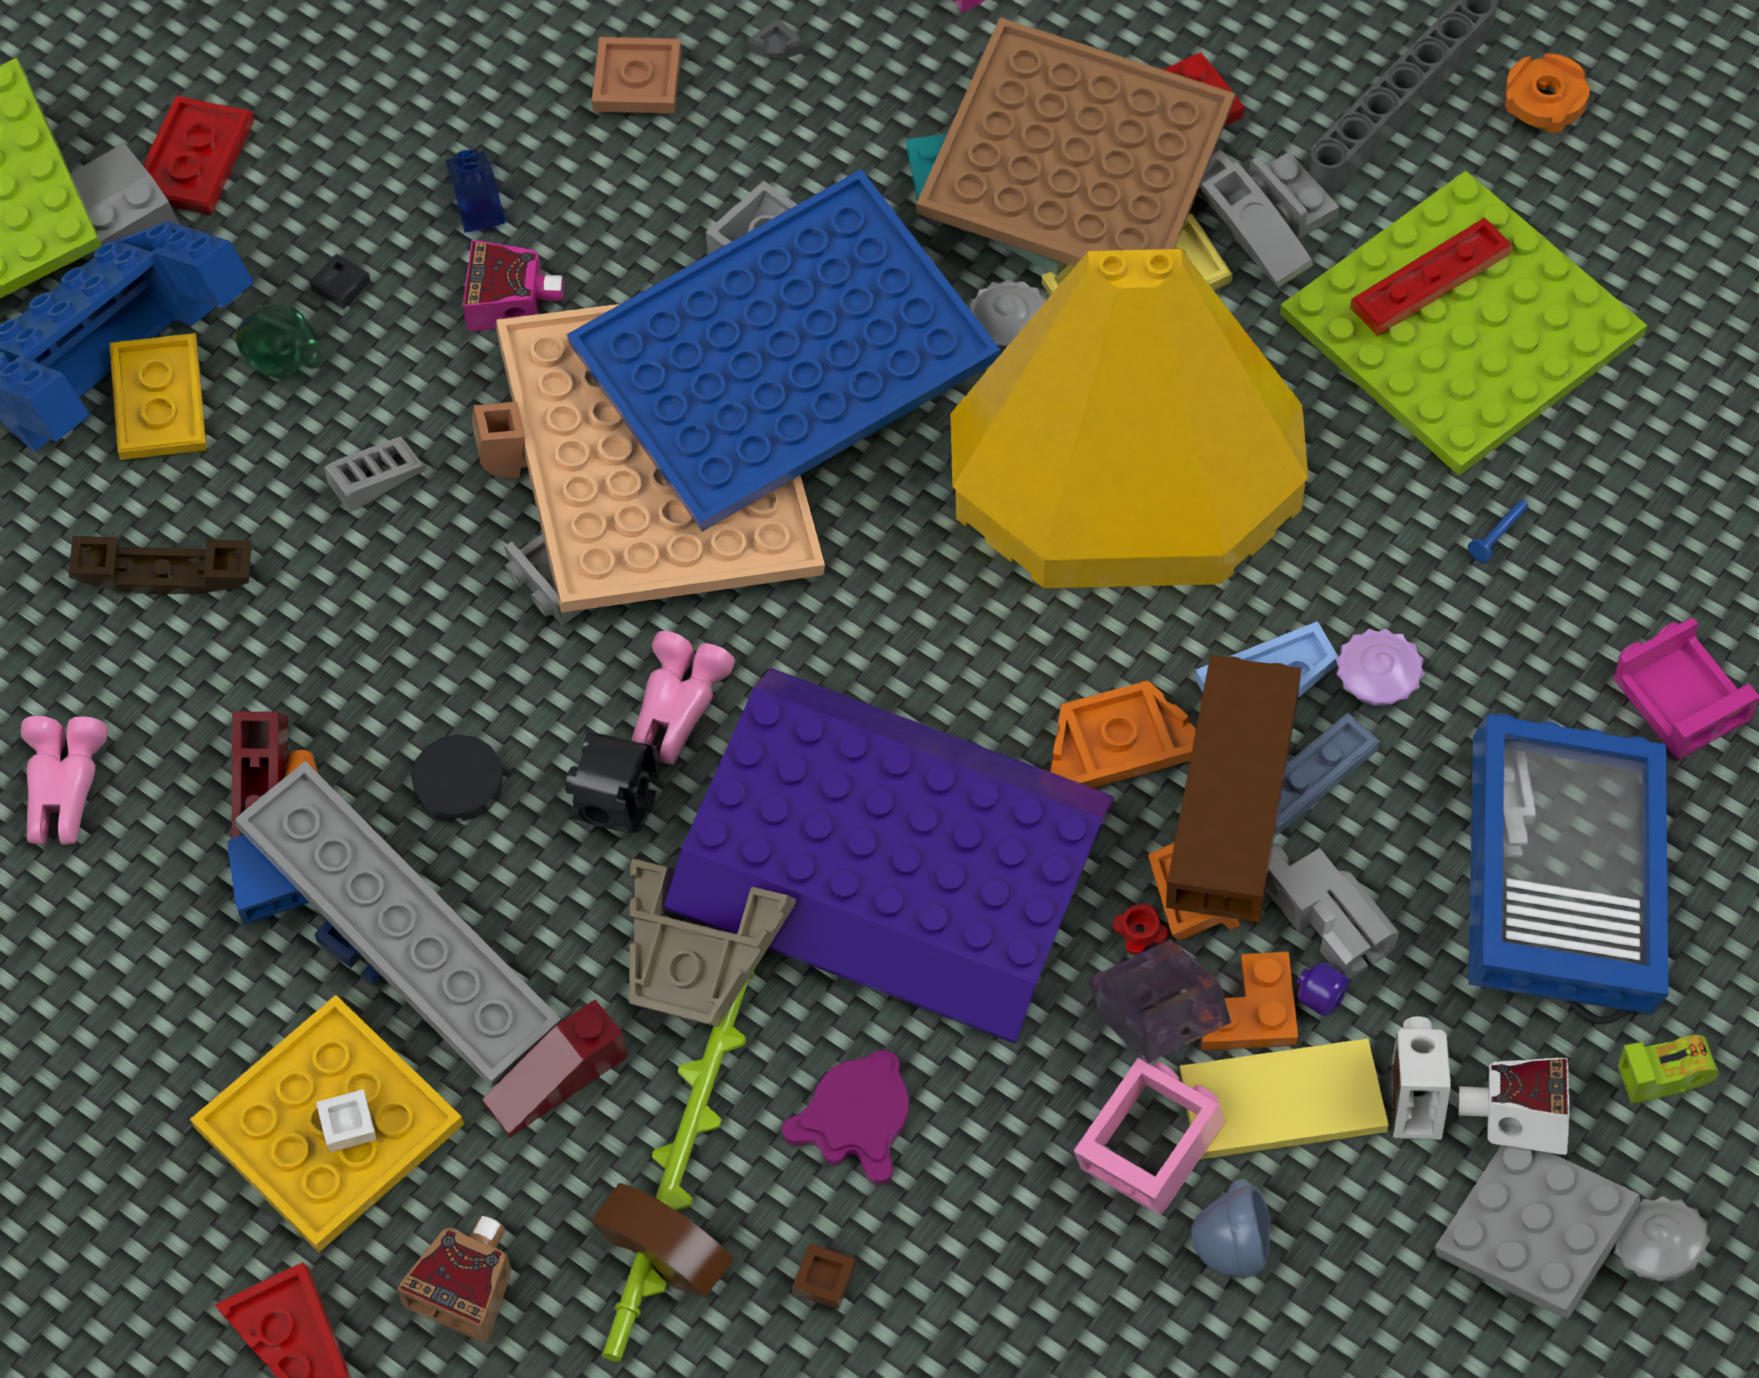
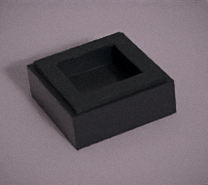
(340, 281)

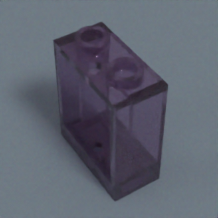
(1148, 979)

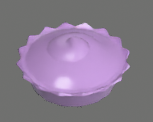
(1380, 667)

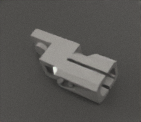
(1335, 906)

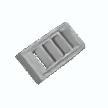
(367, 489)

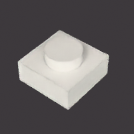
(346, 1121)

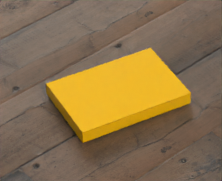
(157, 396)

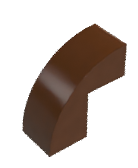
(665, 1237)

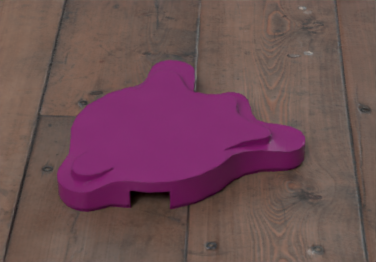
(857, 1112)

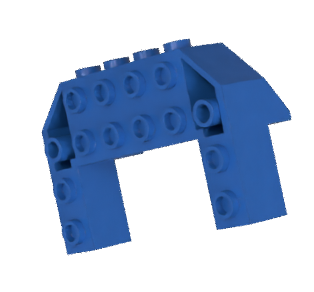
(121, 294)

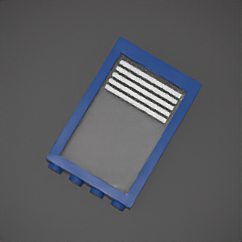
(1568, 864)

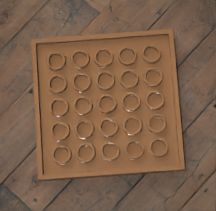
(1073, 149)

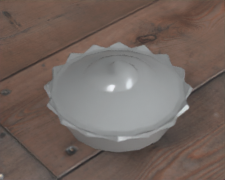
(1006, 309)
(1663, 1240)

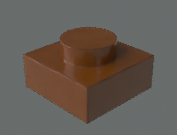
(824, 1276)

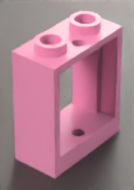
(1130, 1179)

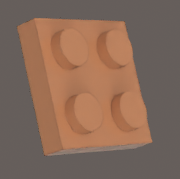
(636, 75)

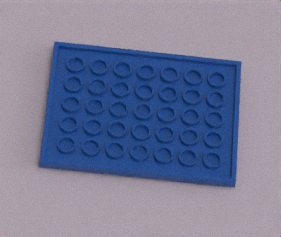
(783, 348)

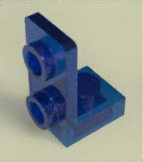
(475, 190)

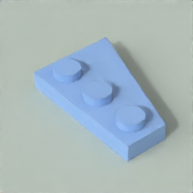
(1301, 648)

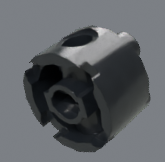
(613, 783)

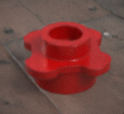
(1144, 916)

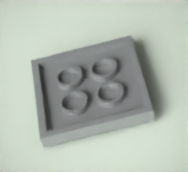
(1538, 1227)

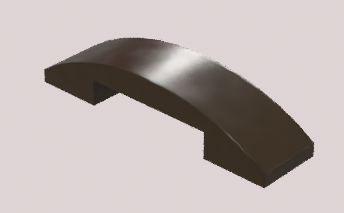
(160, 570)

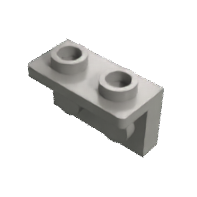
(1294, 193)

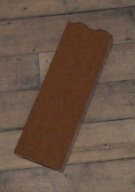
(1233, 789)

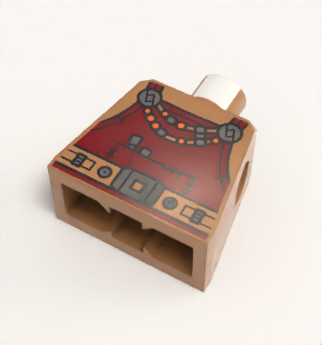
(460, 1280)

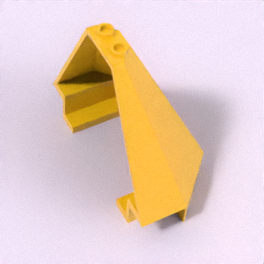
(1129, 433)

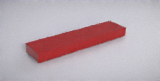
(1430, 276)

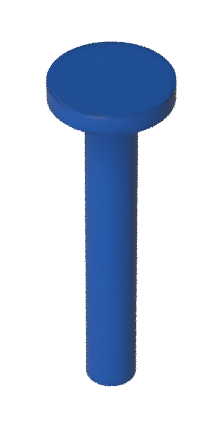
(1481, 549)

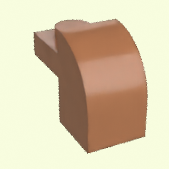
(499, 438)

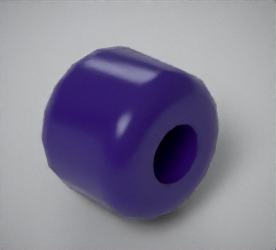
(1322, 988)

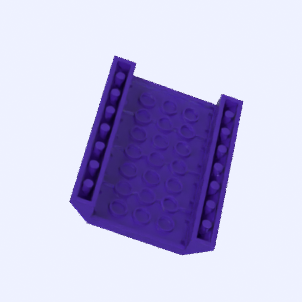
(904, 850)

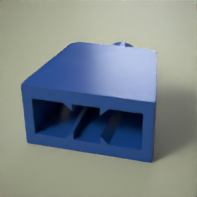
(258, 884)

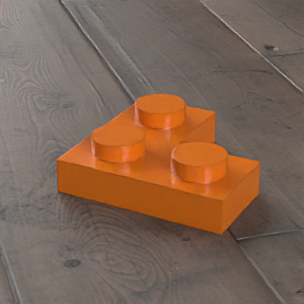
(1265, 1012)

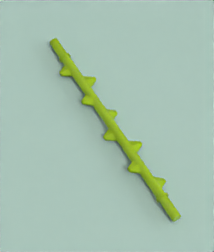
(674, 1158)

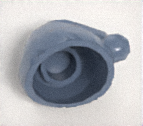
(1234, 1232)

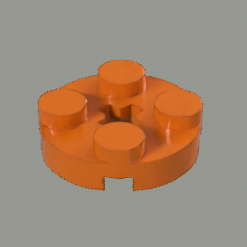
(1543, 110)

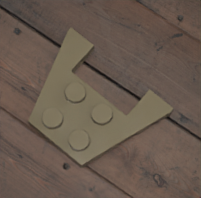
(692, 967)

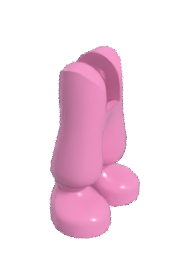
(674, 703)
(59, 784)

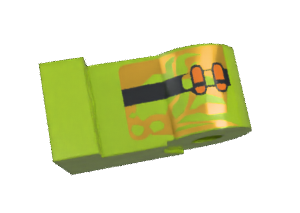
(1666, 1068)

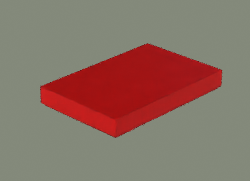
(197, 152)

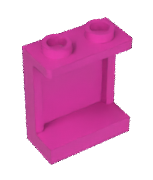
(1682, 689)

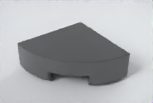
(776, 42)

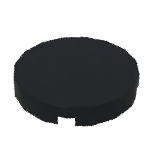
(457, 777)

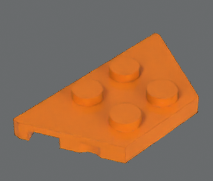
(1120, 736)

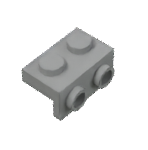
(533, 568)

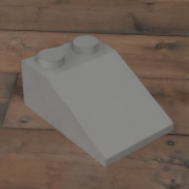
(121, 195)

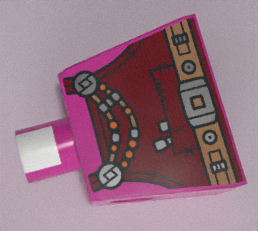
(505, 284)

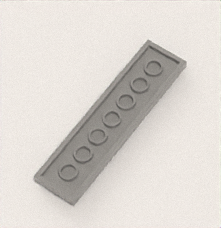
(397, 923)

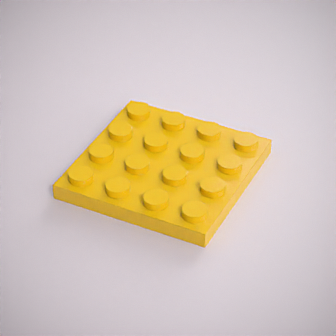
(275, 1136)

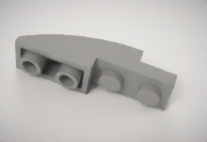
(1253, 220)

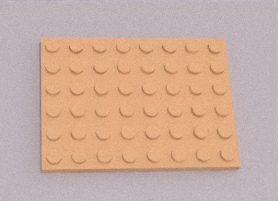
(606, 508)

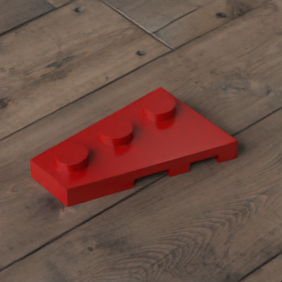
(287, 1326)

